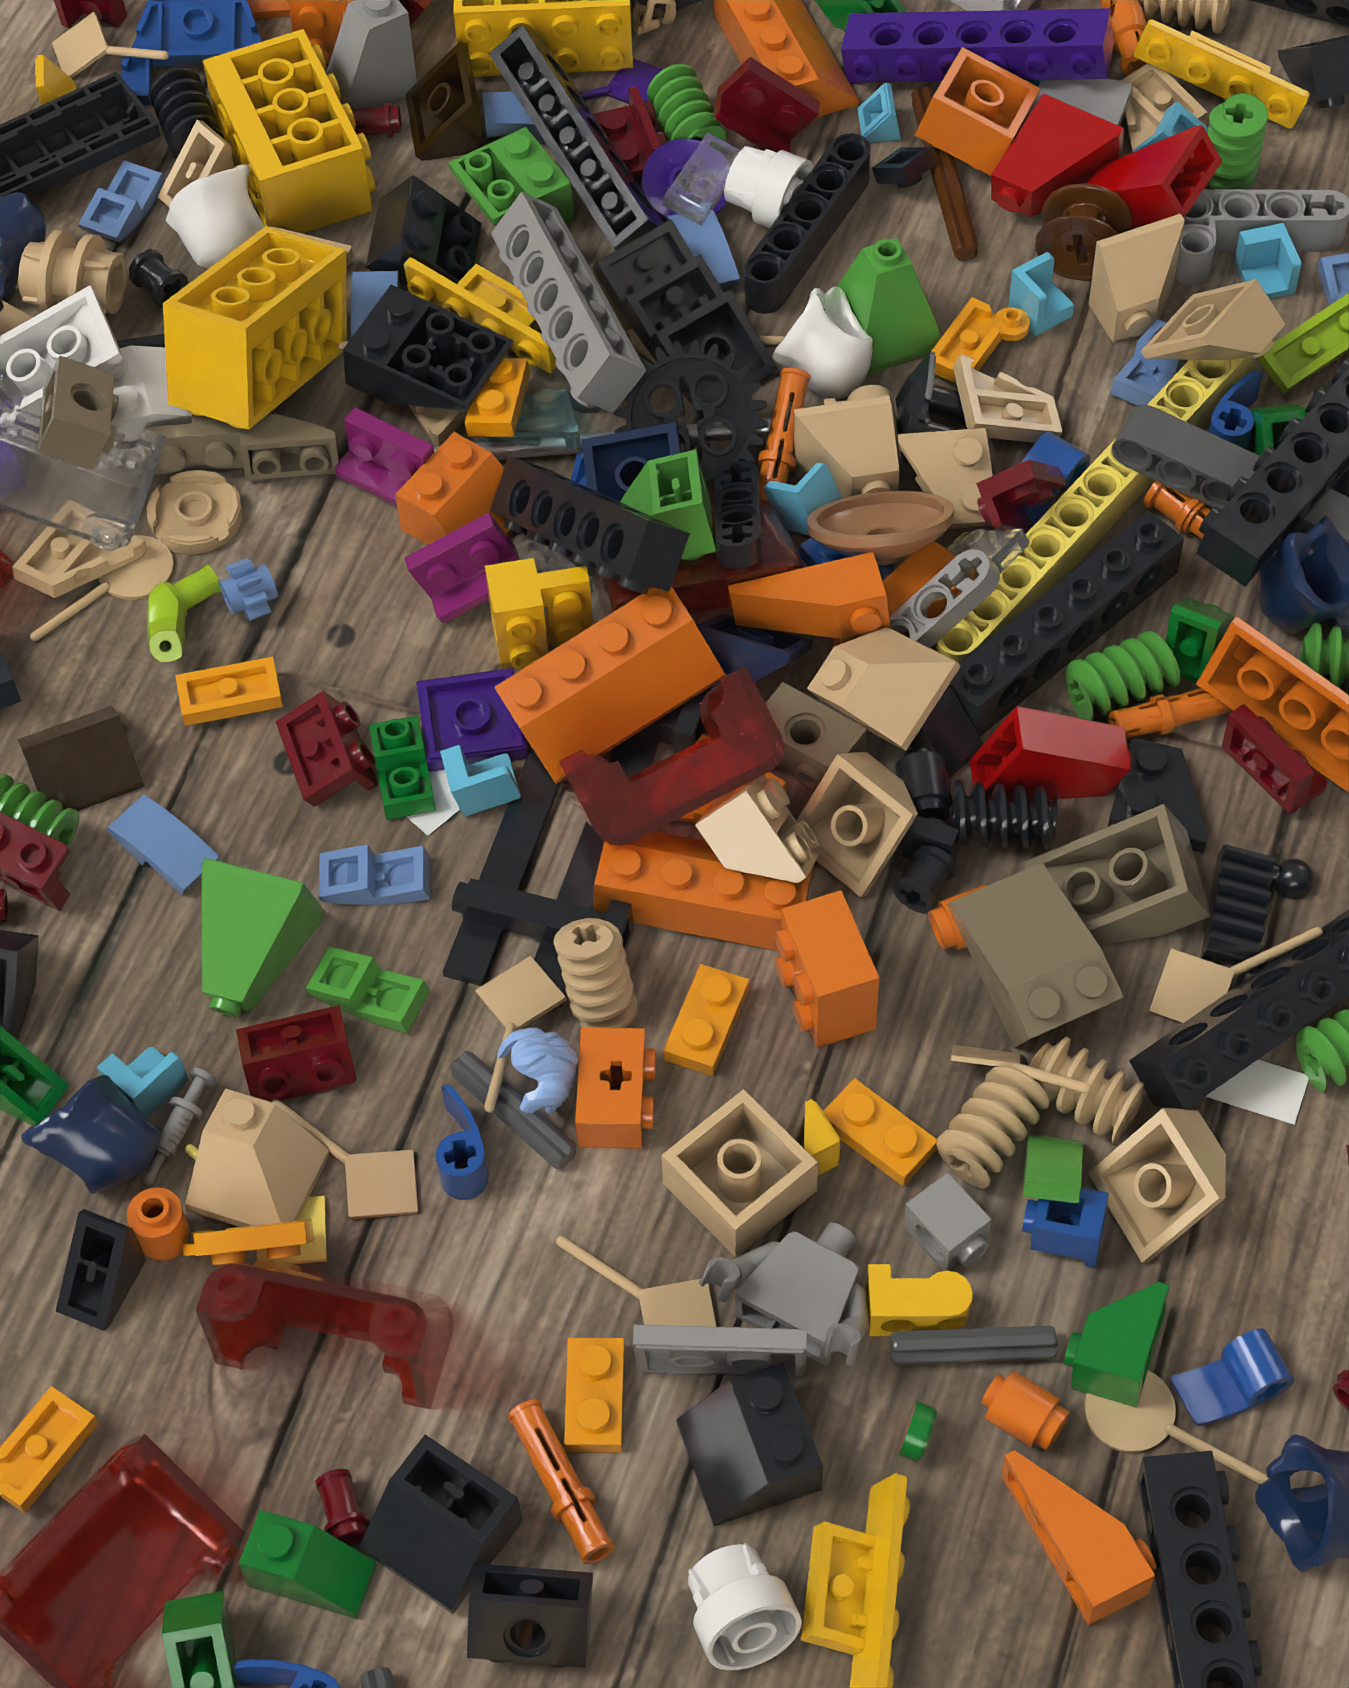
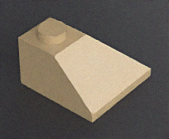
(1135, 276)
(1219, 326)
(853, 441)
(884, 683)
(858, 818)
(253, 1164)
(1163, 1179)

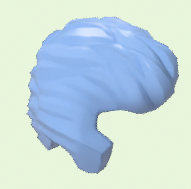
(545, 1059)

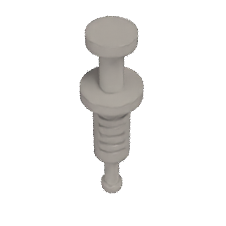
(176, 1126)

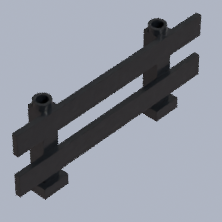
(496, 899)

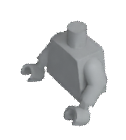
(800, 1288)

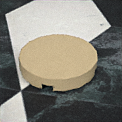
(195, 512)

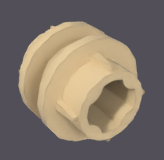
(61, 268)

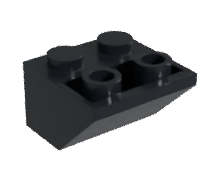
(423, 226)
(439, 1523)

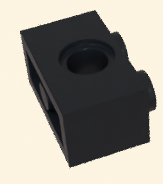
(529, 1615)

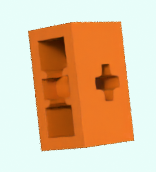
(607, 1115)

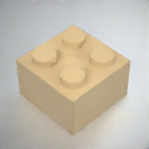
(739, 1173)

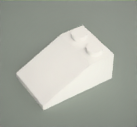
(68, 329)
(143, 392)

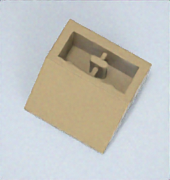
(758, 833)

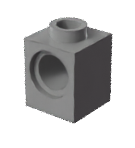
(948, 1224)

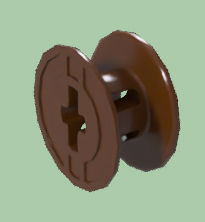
(1075, 221)

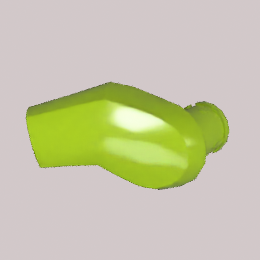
(169, 606)

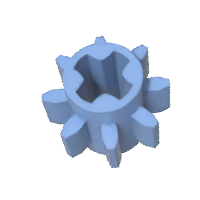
(248, 589)

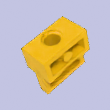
(518, 605)

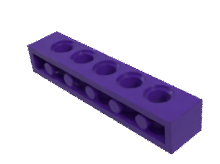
(1024, 42)

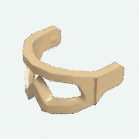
(649, 11)

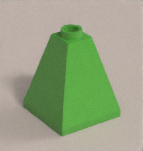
(890, 305)
(250, 932)

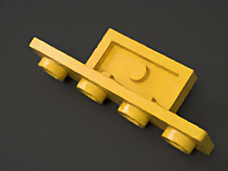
(1219, 70)
(487, 302)
(856, 1583)

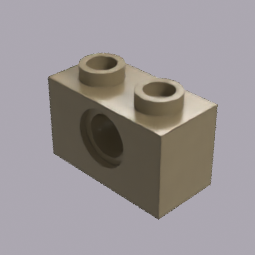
(77, 413)
(808, 720)

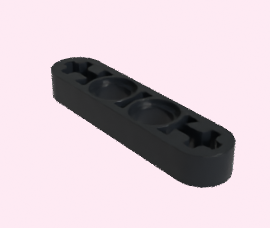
(738, 515)

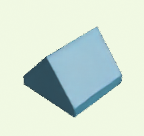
(879, 116)

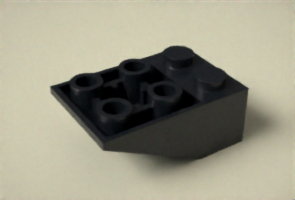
(421, 354)

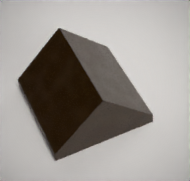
(446, 108)
(82, 760)

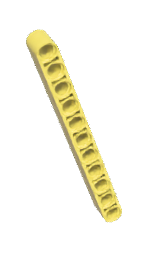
(1088, 510)

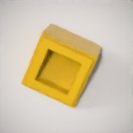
(51, 80)
(820, 1138)

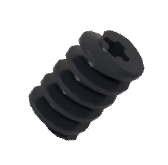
(178, 103)
(1004, 815)

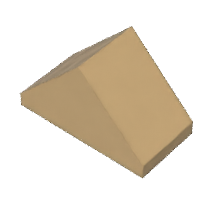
(200, 157)

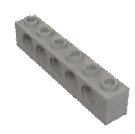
(567, 304)

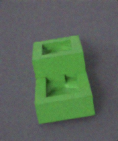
(366, 990)
(1053, 1168)

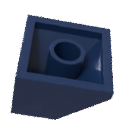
(618, 458)
(751, 647)

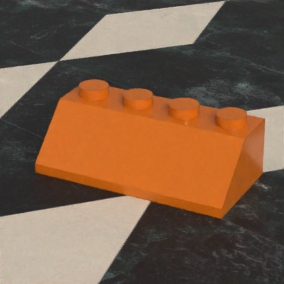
(788, 43)
(611, 679)
(1293, 697)
(686, 889)

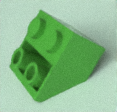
(512, 165)
(676, 493)

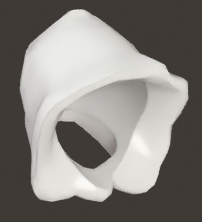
(214, 215)
(828, 345)

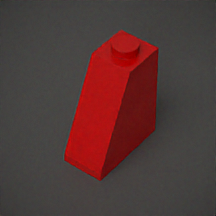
(1052, 150)
(1162, 176)
(1052, 751)

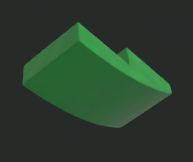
(402, 767)

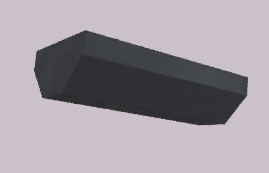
(72, 136)

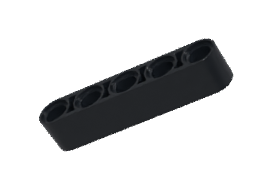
(807, 223)

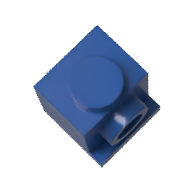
(1068, 1227)

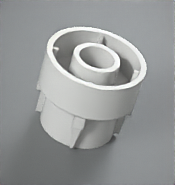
(765, 182)
(741, 1608)

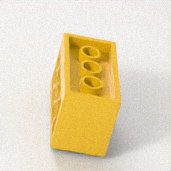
(579, 32)
(291, 133)
(255, 327)

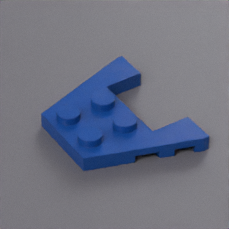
(189, 34)

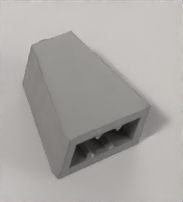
(373, 54)

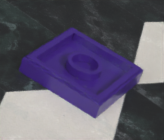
(468, 714)

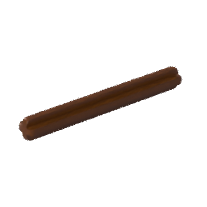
(948, 188)

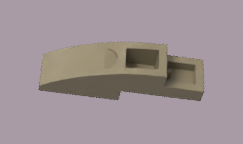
(270, 449)

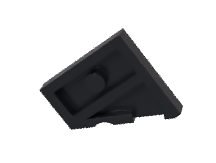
(1159, 778)

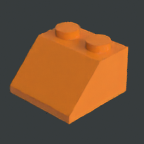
(450, 490)

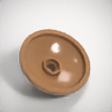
(881, 523)

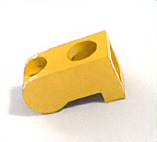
(916, 1302)

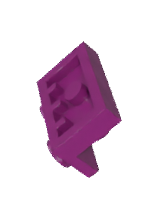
(380, 455)
(454, 565)

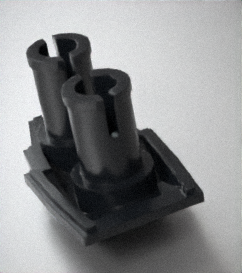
(922, 396)

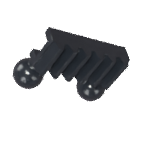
(1241, 900)

